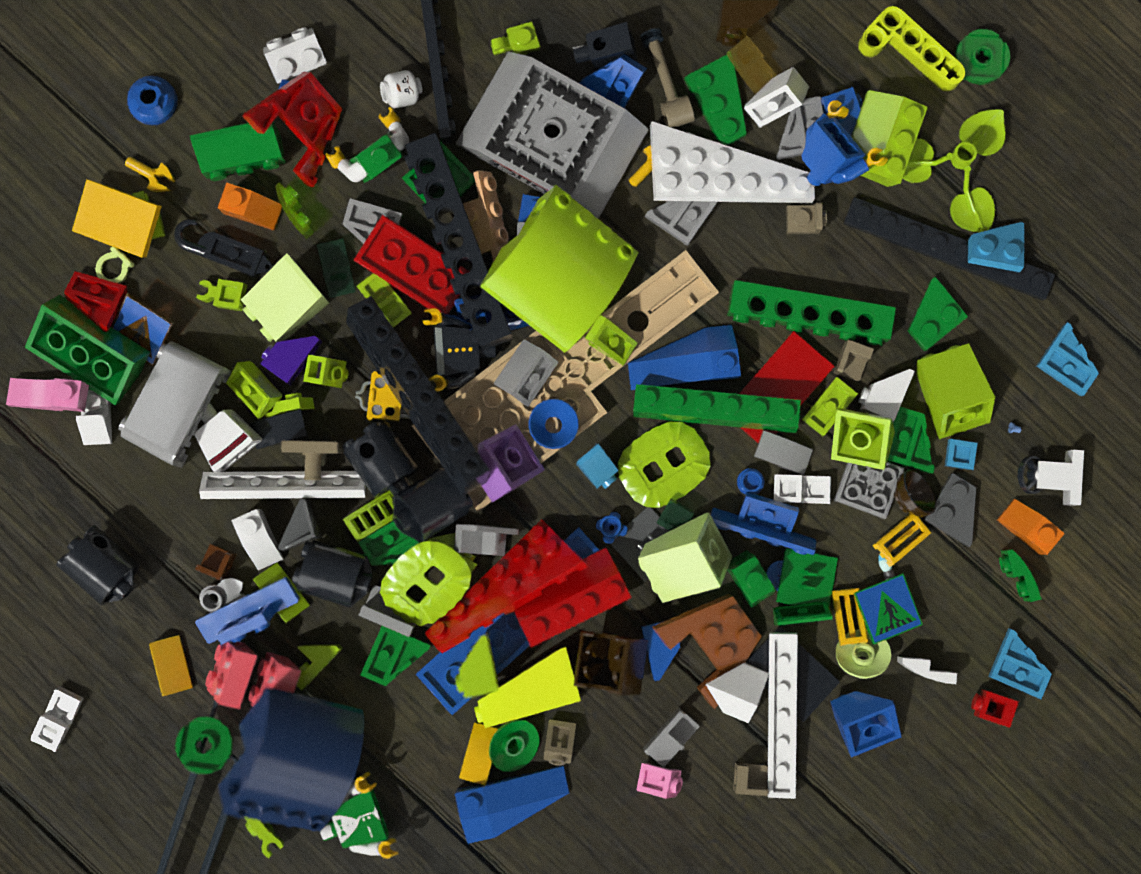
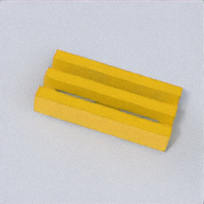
(885, 552)
(839, 619)

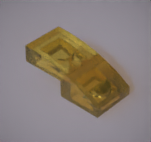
(750, 64)

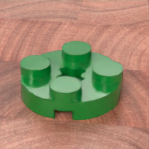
(993, 47)
(214, 758)

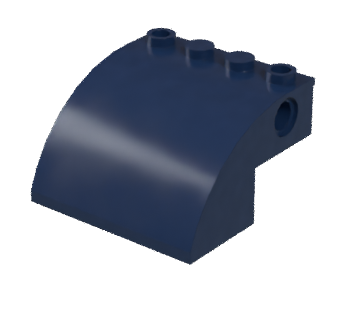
(294, 760)

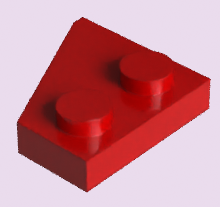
(95, 298)

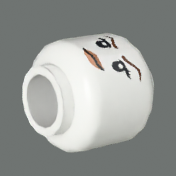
(400, 89)

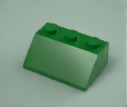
(237, 151)

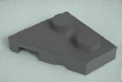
(955, 510)

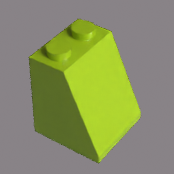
(955, 390)

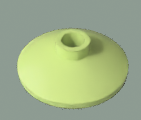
(877, 657)

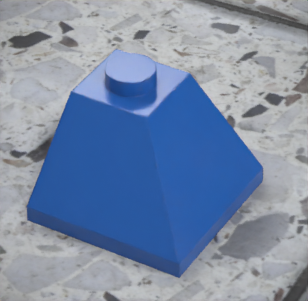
(865, 721)

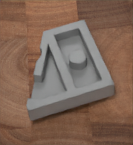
(795, 130)
(363, 217)
(681, 218)

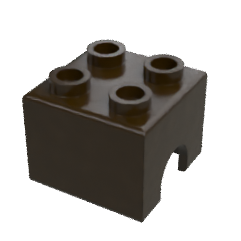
(610, 662)

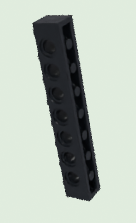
(430, 151)
(417, 396)

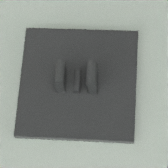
(640, 531)

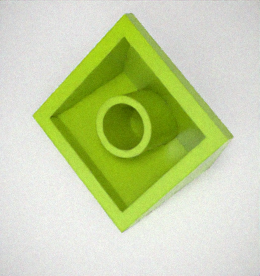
(862, 438)

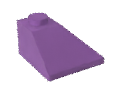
(509, 462)

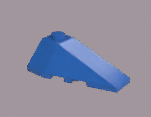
(697, 358)
(505, 802)

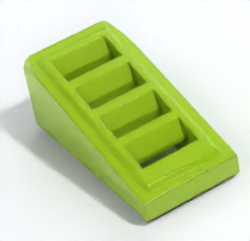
(353, 527)

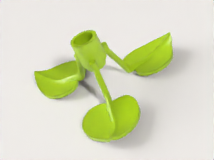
(979, 134)

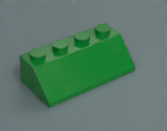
(84, 351)

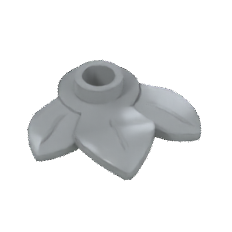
(227, 591)

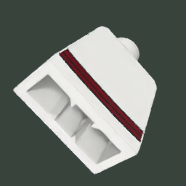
(225, 438)

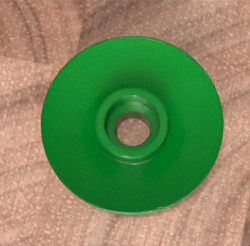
(520, 751)

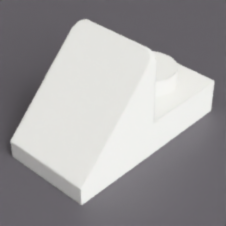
(95, 421)

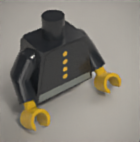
(454, 351)

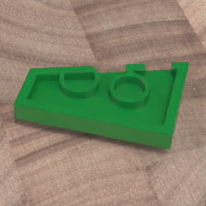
(719, 99)

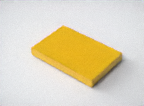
(116, 218)

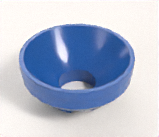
(160, 109)
(557, 409)

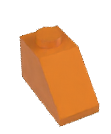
(249, 206)
(1030, 527)

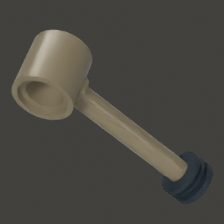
(676, 109)

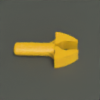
(644, 170)
(151, 174)

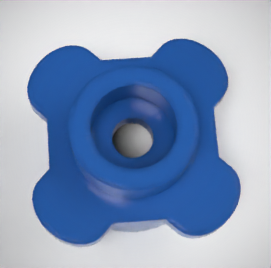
(611, 520)

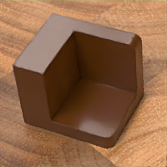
(216, 562)

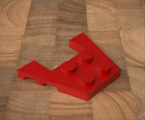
(308, 113)

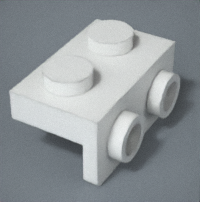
(294, 54)

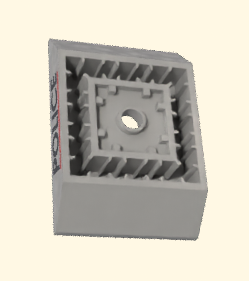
(586, 156)

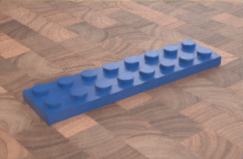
(506, 642)

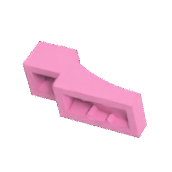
(48, 394)

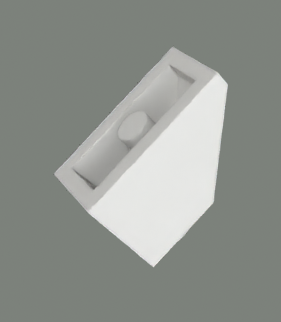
(777, 97)
(885, 395)
(257, 538)

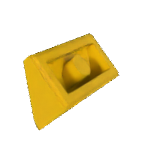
(171, 665)

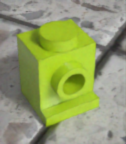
(332, 371)

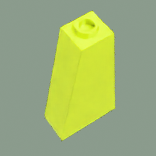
(532, 691)

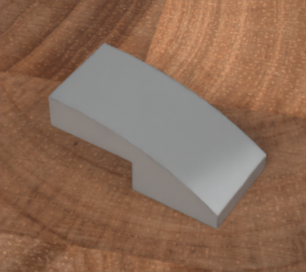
(783, 452)

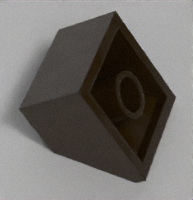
(743, 19)

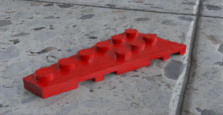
(511, 583)

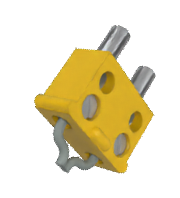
(380, 400)

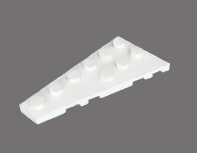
(704, 170)

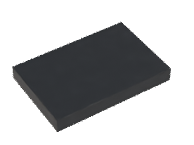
(813, 679)

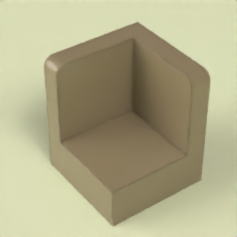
(852, 360)
(750, 779)

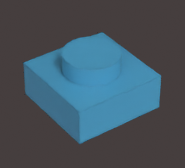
(960, 454)

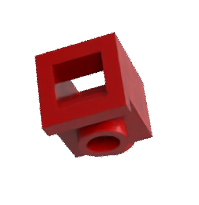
(1003, 711)

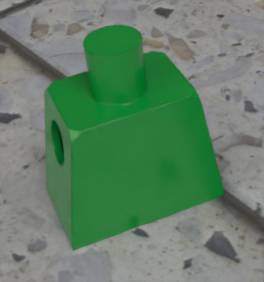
(750, 578)

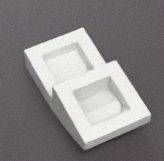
(802, 489)
(922, 667)
(57, 718)

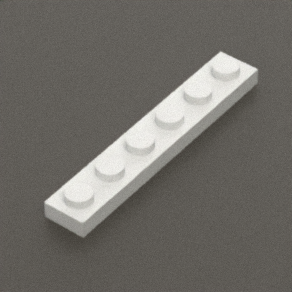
(281, 485)
(782, 714)

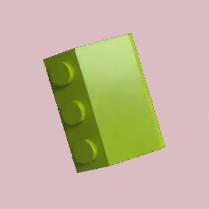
(892, 126)

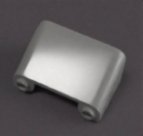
(173, 403)

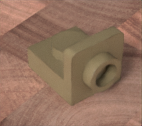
(805, 219)
(559, 742)

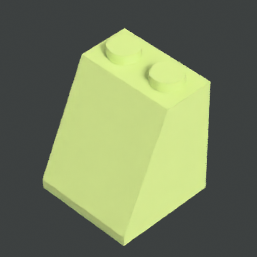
(283, 300)
(686, 559)

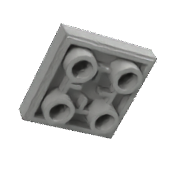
(868, 488)

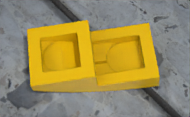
(477, 759)

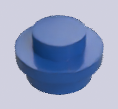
(750, 481)

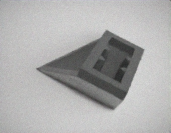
(301, 527)

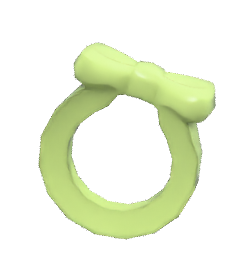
(114, 254)

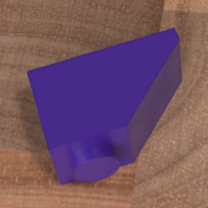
(289, 357)

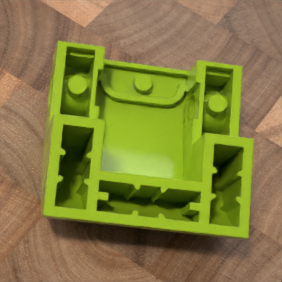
(560, 269)

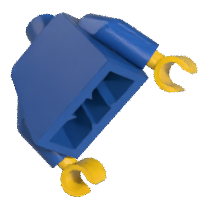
(832, 151)

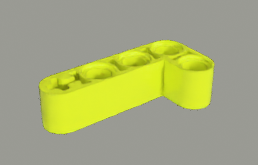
(913, 53)

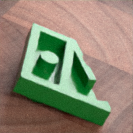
(910, 441)

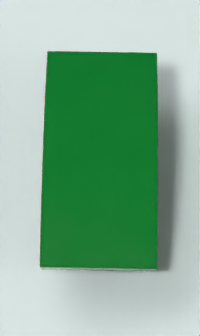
(1015, 567)

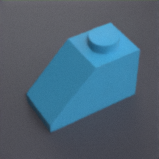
(598, 467)

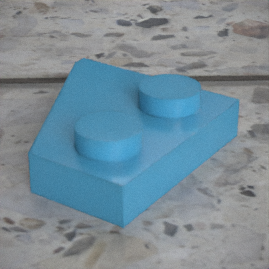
(998, 247)
(1068, 362)
(1019, 667)

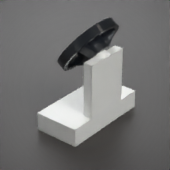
(1055, 476)

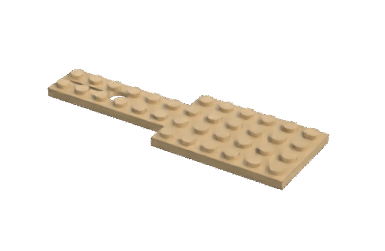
(488, 410)

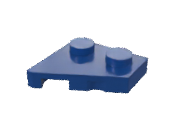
(616, 79)

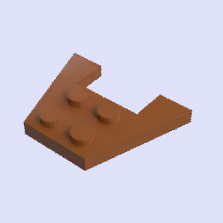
(719, 630)

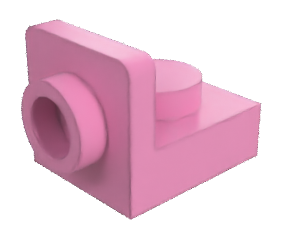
(659, 781)

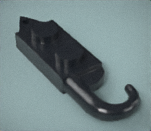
(224, 251)

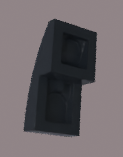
(280, 428)

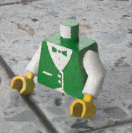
(377, 155)
(360, 822)

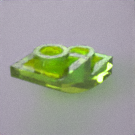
(290, 204)

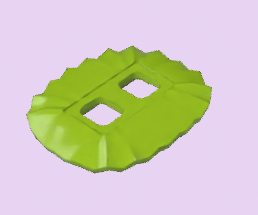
(653, 448)
(410, 570)

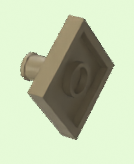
(313, 453)

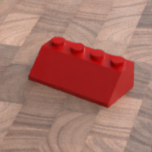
(574, 600)

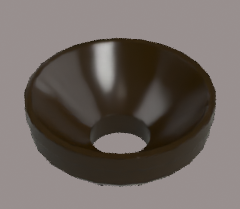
(914, 494)

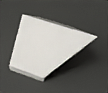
(739, 690)

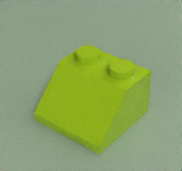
(478, 671)

